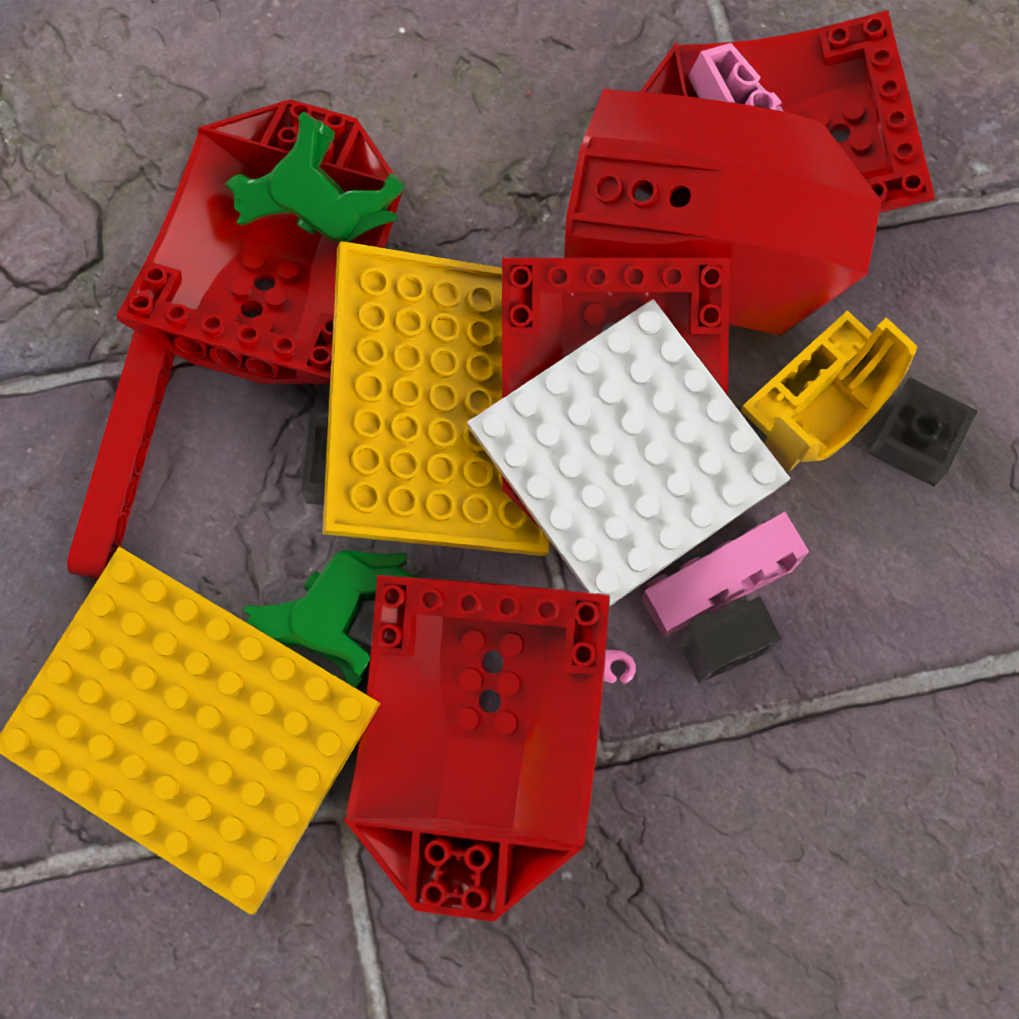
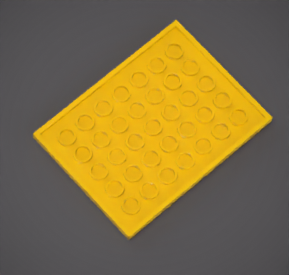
(407, 374)
(187, 729)

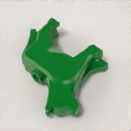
(311, 194)
(330, 609)

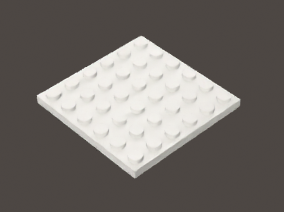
(627, 453)

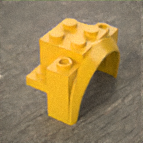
(818, 404)

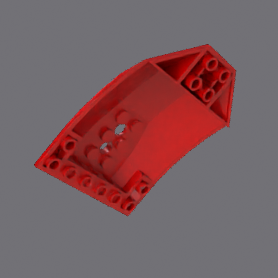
(839, 76)
(762, 192)
(208, 265)
(566, 302)
(466, 799)

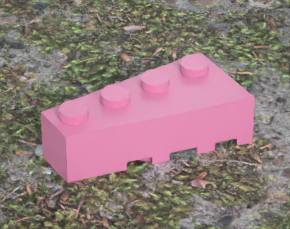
(728, 77)
(725, 574)

